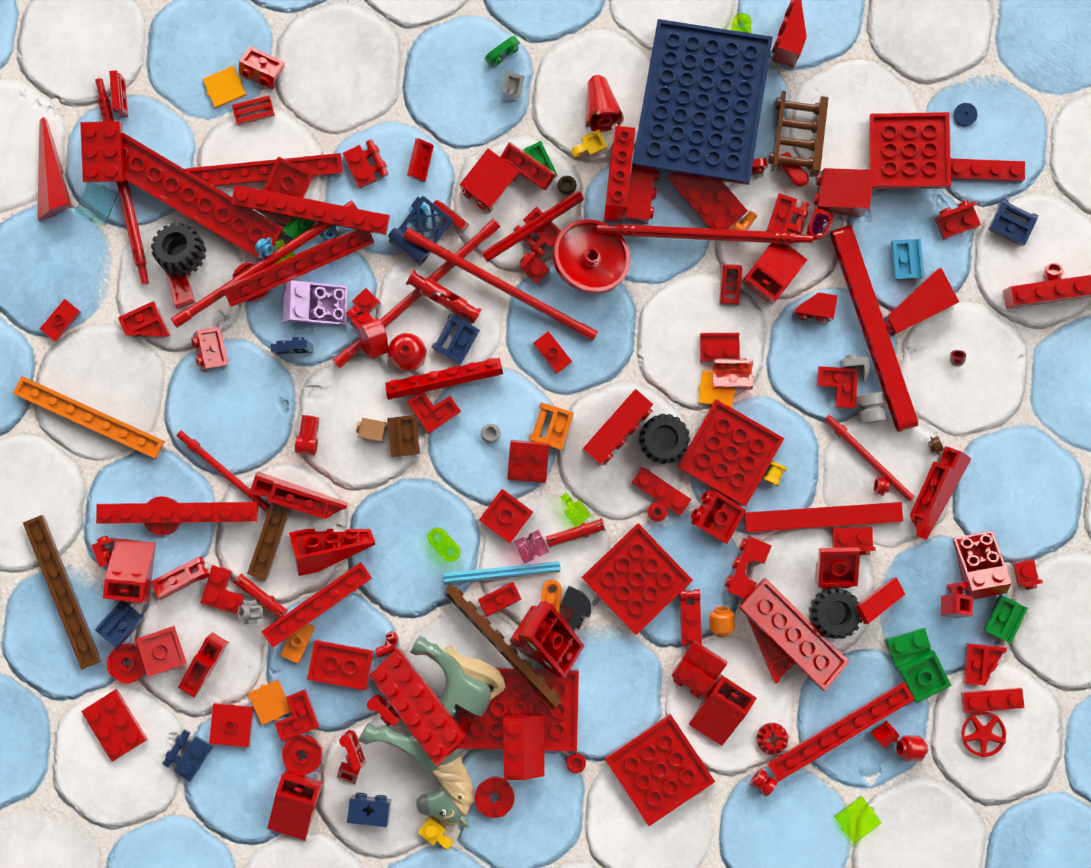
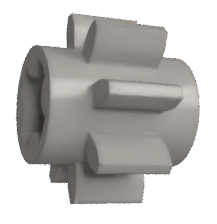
(250, 612)

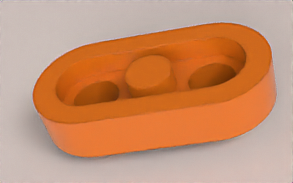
(553, 598)

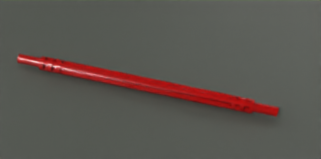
(125, 195)
(704, 234)

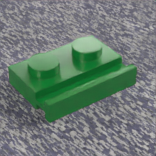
(1005, 619)
(908, 646)

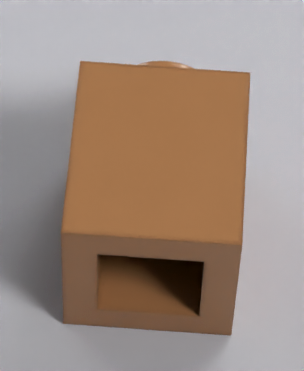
(371, 429)

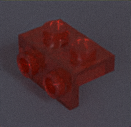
(732, 374)

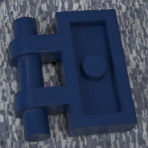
(192, 759)

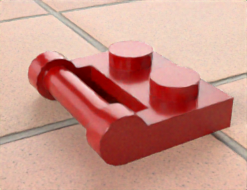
(384, 708)
(355, 754)

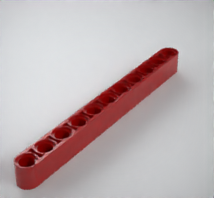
(874, 328)

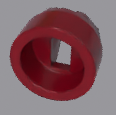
(957, 358)

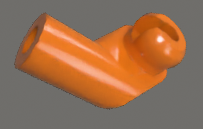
(746, 222)

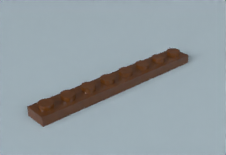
(62, 592)
(509, 652)

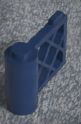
(416, 253)

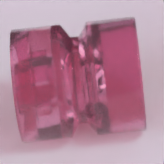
(531, 546)

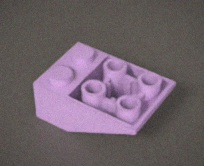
(314, 303)

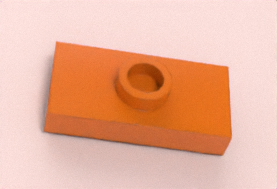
(297, 643)

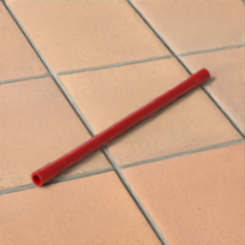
(488, 230)
(419, 240)
(187, 314)

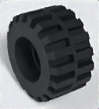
(172, 237)
(678, 428)
(818, 613)

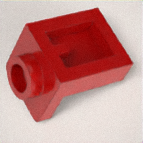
(533, 267)
(101, 552)
(1026, 574)

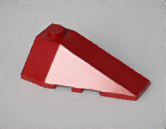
(322, 549)

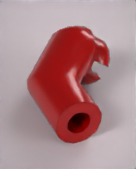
(389, 646)

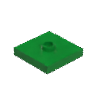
(924, 676)

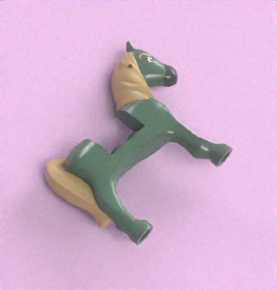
(468, 687)

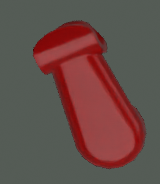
(797, 175)

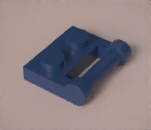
(1010, 227)
(461, 341)

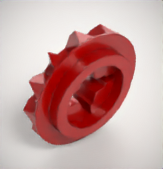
(765, 733)

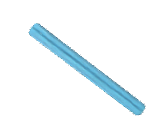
(502, 572)

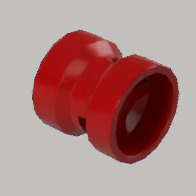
(763, 782)

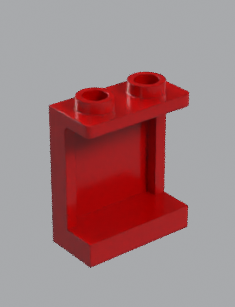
(488, 180)

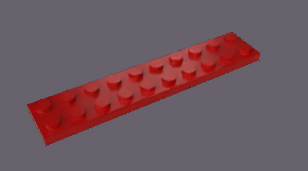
(195, 197)

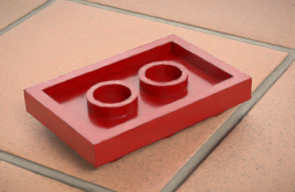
(102, 151)
(289, 180)
(340, 664)
(114, 725)

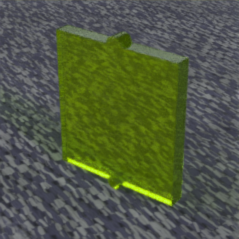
(857, 819)

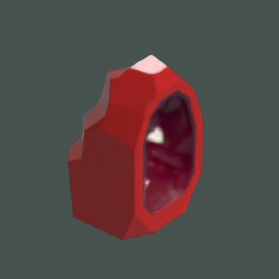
(819, 223)

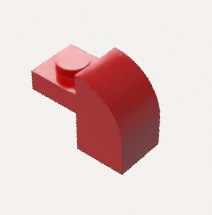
(372, 333)

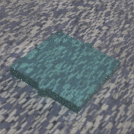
(97, 202)

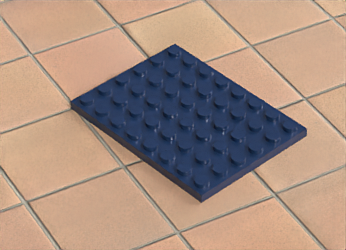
(702, 101)

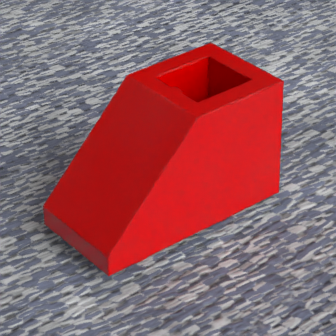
(819, 307)

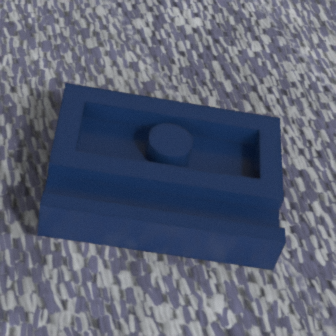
(119, 624)

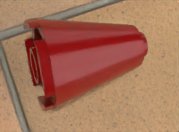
(601, 105)

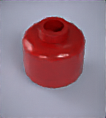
(911, 748)

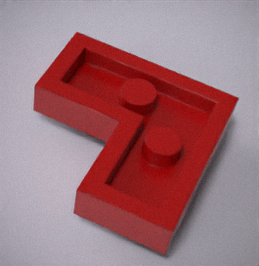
(843, 380)
(433, 416)
(216, 591)
(303, 717)

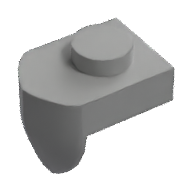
(512, 85)
(853, 361)

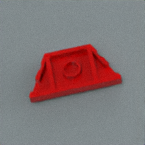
(774, 658)

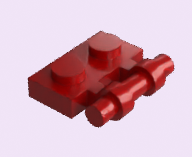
(359, 166)
(783, 212)
(547, 234)

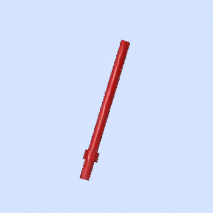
(841, 431)
(194, 446)

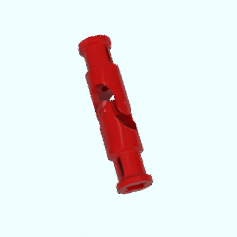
(455, 303)

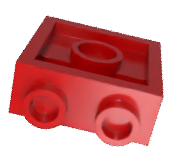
(717, 516)
(837, 567)
(698, 669)

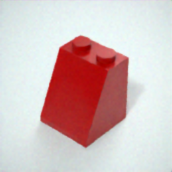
(844, 191)

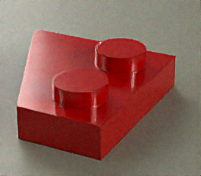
(144, 322)
(981, 662)

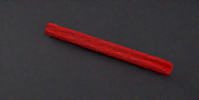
(533, 226)

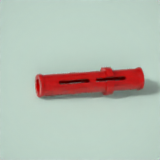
(575, 533)
(259, 595)

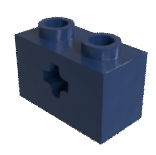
(359, 814)

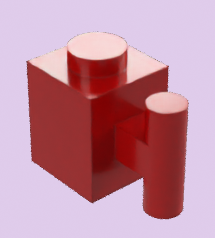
(956, 604)

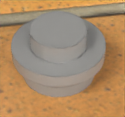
(490, 433)

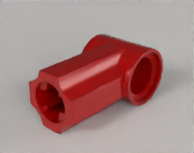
(307, 439)

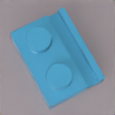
(907, 259)

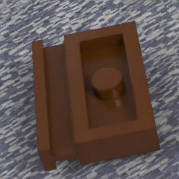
(403, 436)

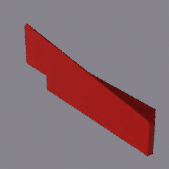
(937, 490)
(295, 496)

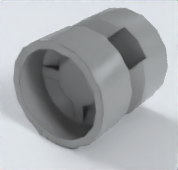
(871, 407)

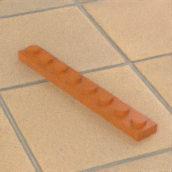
(89, 417)

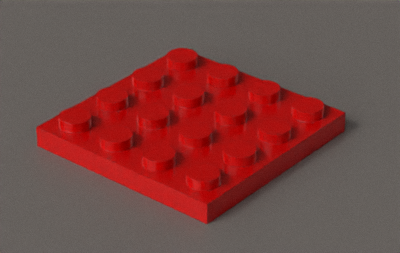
(910, 150)
(730, 452)
(637, 578)
(659, 769)

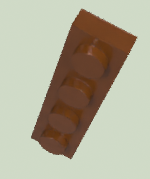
(269, 541)

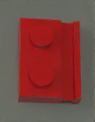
(118, 93)
(719, 346)

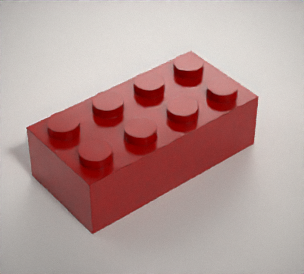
(621, 423)

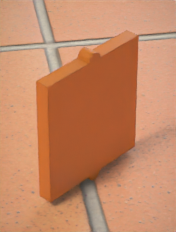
(269, 702)

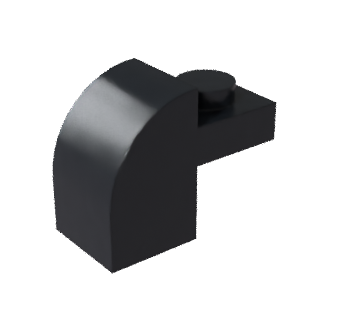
(579, 603)

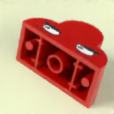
(547, 639)

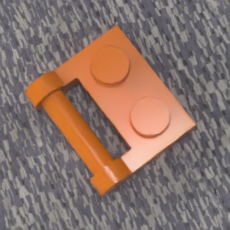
(558, 426)

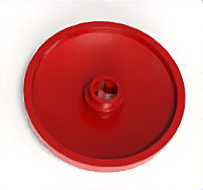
(590, 259)

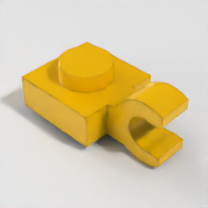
(591, 143)
(433, 832)

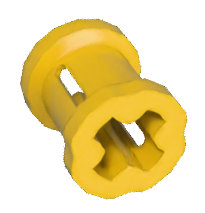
(775, 474)

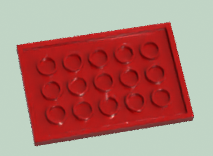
(522, 699)

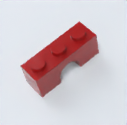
(751, 550)

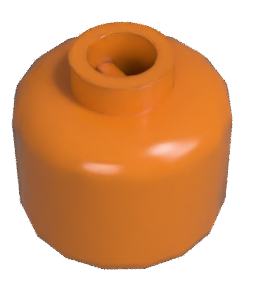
(722, 621)

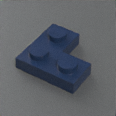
(296, 346)

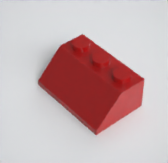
(523, 746)

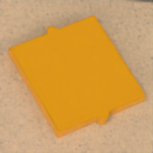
(224, 86)
(708, 394)

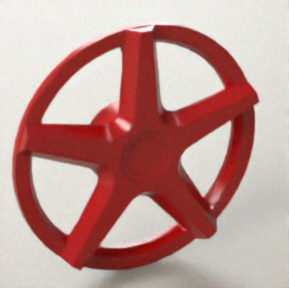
(984, 734)

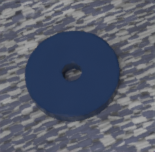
(971, 114)

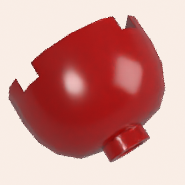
(407, 352)

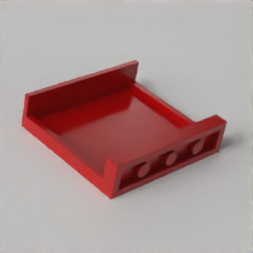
(619, 174)

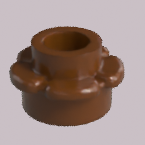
(935, 445)

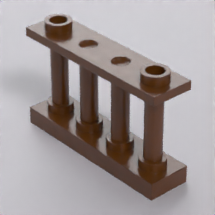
(816, 127)

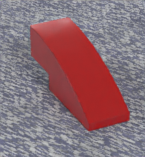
(203, 664)

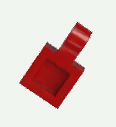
(364, 303)

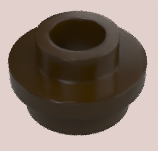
(566, 179)

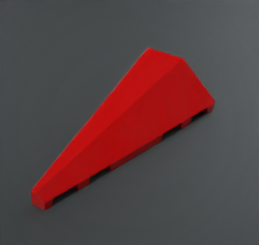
(52, 190)

